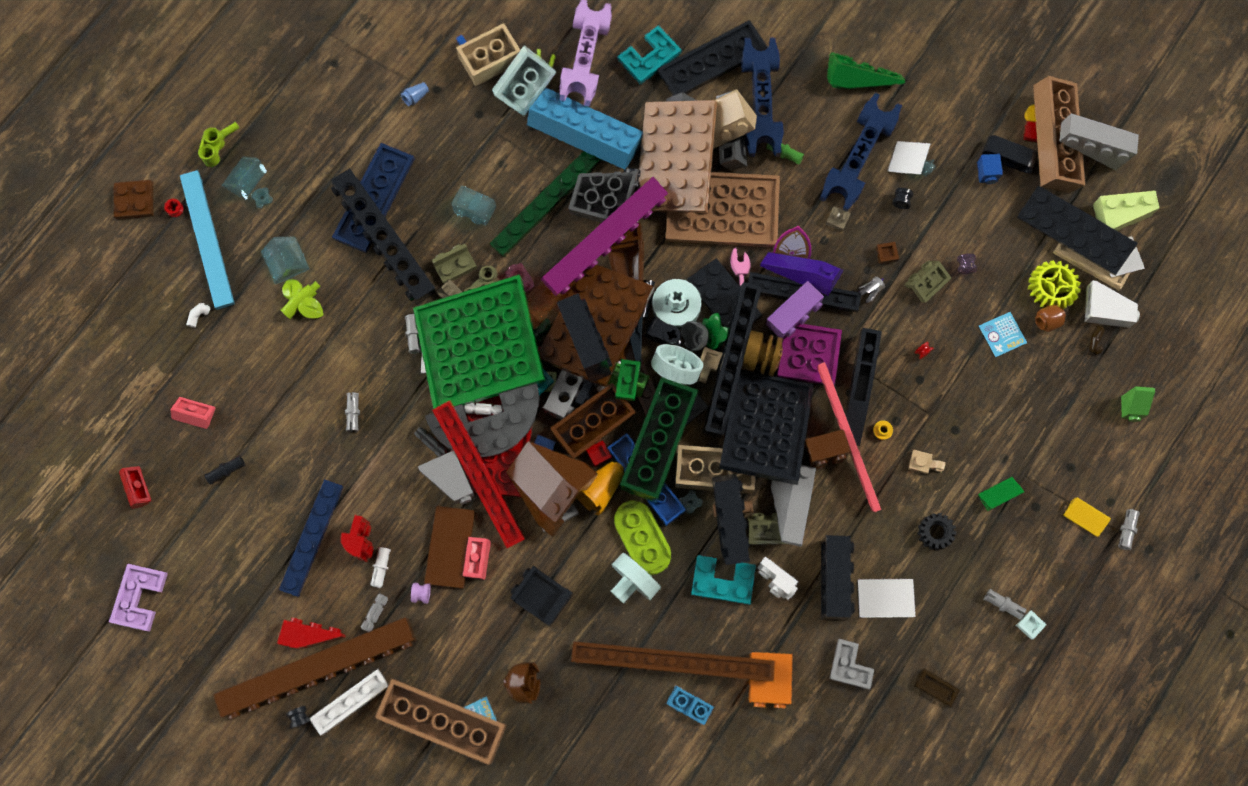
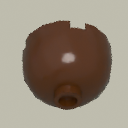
(522, 682)

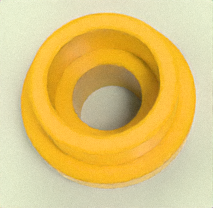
(880, 435)

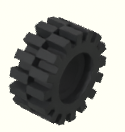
(947, 526)

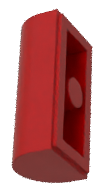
(135, 486)

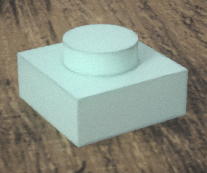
(1031, 625)

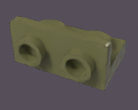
(454, 263)
(928, 280)
(763, 529)

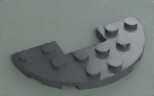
(499, 431)

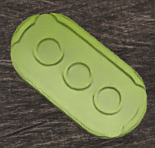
(642, 537)

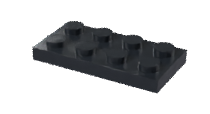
(718, 291)

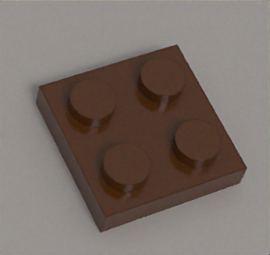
(133, 199)

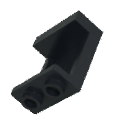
(540, 595)

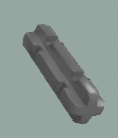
(430, 442)

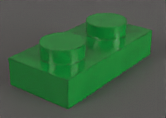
(627, 380)

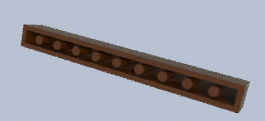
(314, 668)

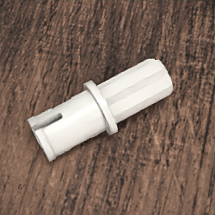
(380, 567)

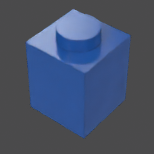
(989, 168)

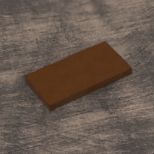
(449, 547)

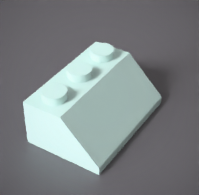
(523, 81)

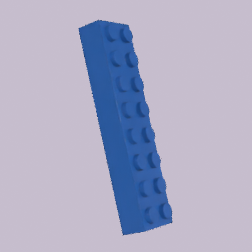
(668, 506)

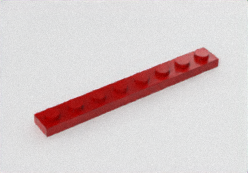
(478, 474)

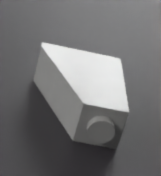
(449, 477)

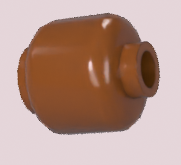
(1050, 318)

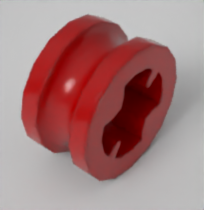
(179, 208)
(924, 350)

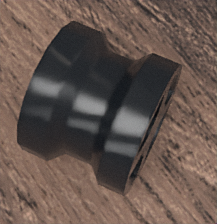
(902, 198)
(298, 717)

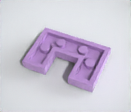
(125, 607)

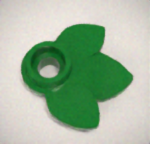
(716, 333)

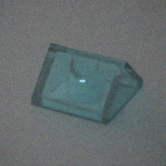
(245, 176)
(284, 258)

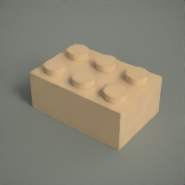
(488, 54)

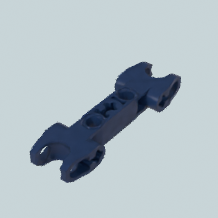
(761, 65)
(875, 123)

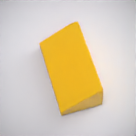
(1086, 516)

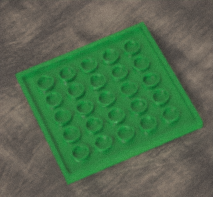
(478, 343)

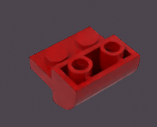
(356, 542)

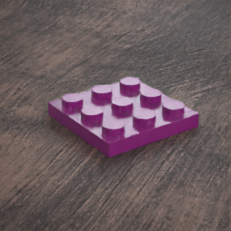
(807, 349)

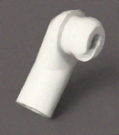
(200, 309)

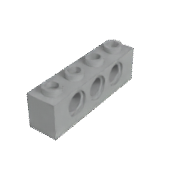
(553, 405)

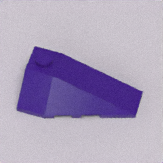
(817, 273)

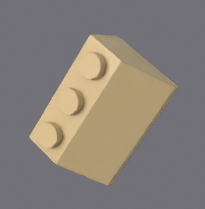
(733, 118)

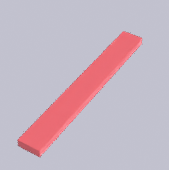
(843, 424)

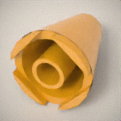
(602, 488)

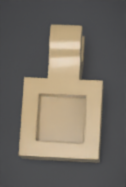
(710, 363)
(923, 461)

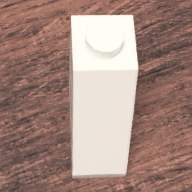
(1109, 307)

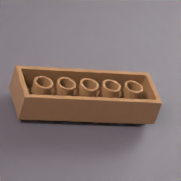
(1059, 164)
(441, 721)

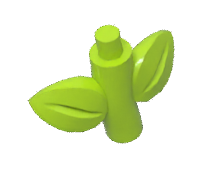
(301, 300)

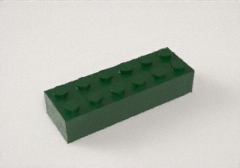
(658, 440)

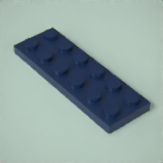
(382, 184)

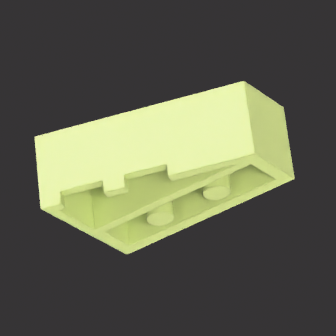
(1125, 209)

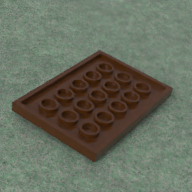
(616, 308)

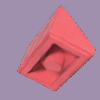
(192, 412)
(476, 558)

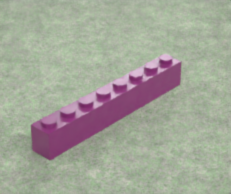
(606, 234)

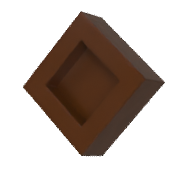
(887, 252)

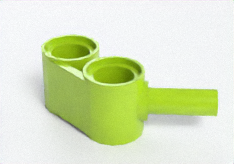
(212, 147)

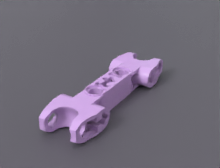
(579, 78)

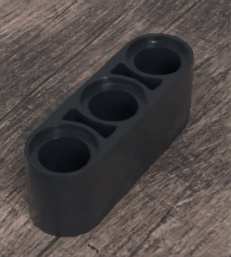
(1011, 153)

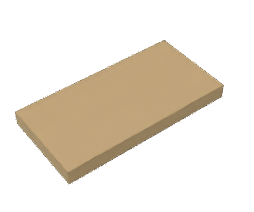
(1116, 282)

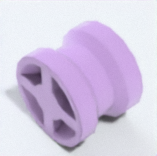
(420, 593)

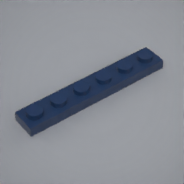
(311, 538)

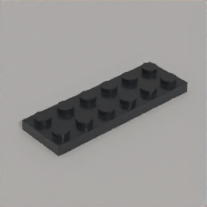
(709, 60)
(1077, 230)

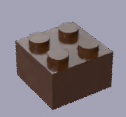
(826, 449)

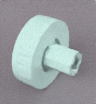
(682, 291)
(677, 364)
(633, 579)

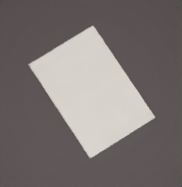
(886, 598)

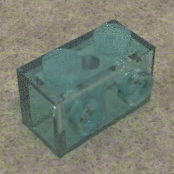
(473, 205)

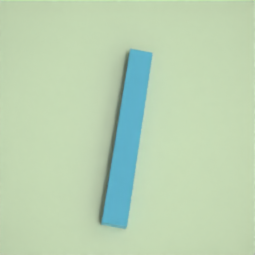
(207, 240)

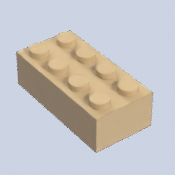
(700, 464)

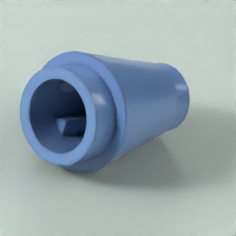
(414, 94)

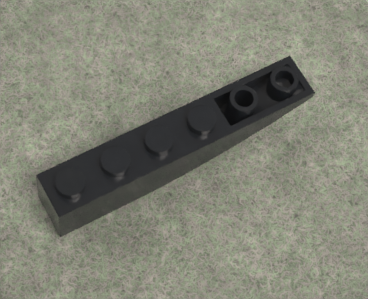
(862, 381)

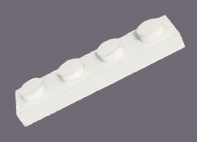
(349, 702)

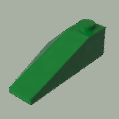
(850, 74)

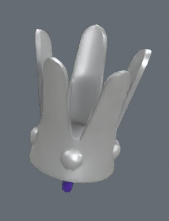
(875, 286)

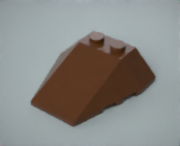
(549, 483)

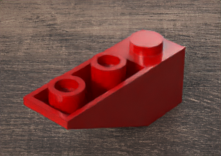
(302, 636)

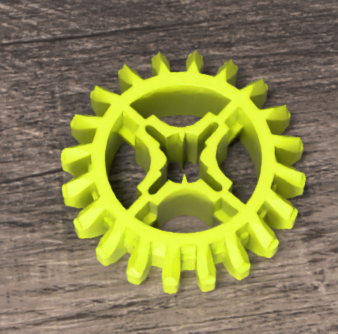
(1063, 281)

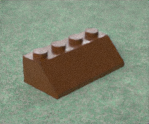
(592, 421)

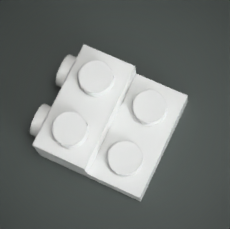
(782, 583)

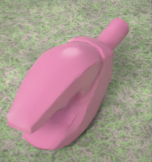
(740, 268)

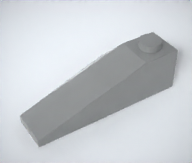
(793, 505)

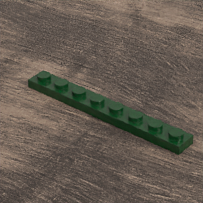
(543, 204)

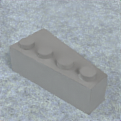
(1099, 141)

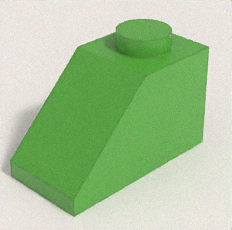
(1137, 403)

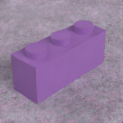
(795, 310)

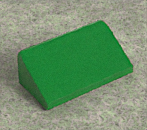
(1000, 493)

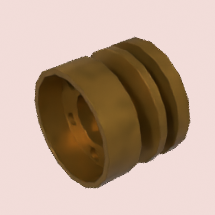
(762, 353)

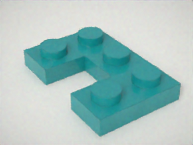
(643, 68)
(733, 591)

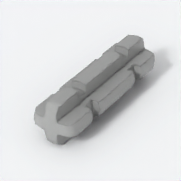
(374, 612)

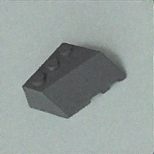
(601, 194)

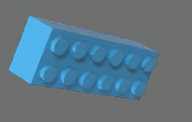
(585, 128)

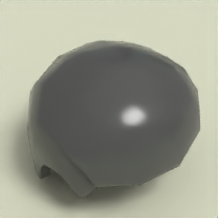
(695, 335)

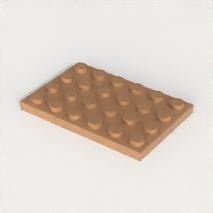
(679, 152)
(739, 212)

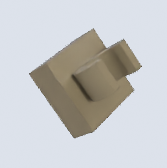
(838, 218)
(448, 289)

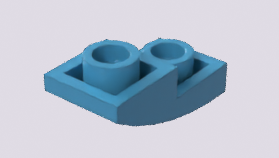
(689, 705)

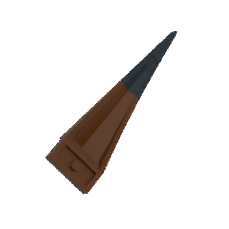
(628, 260)

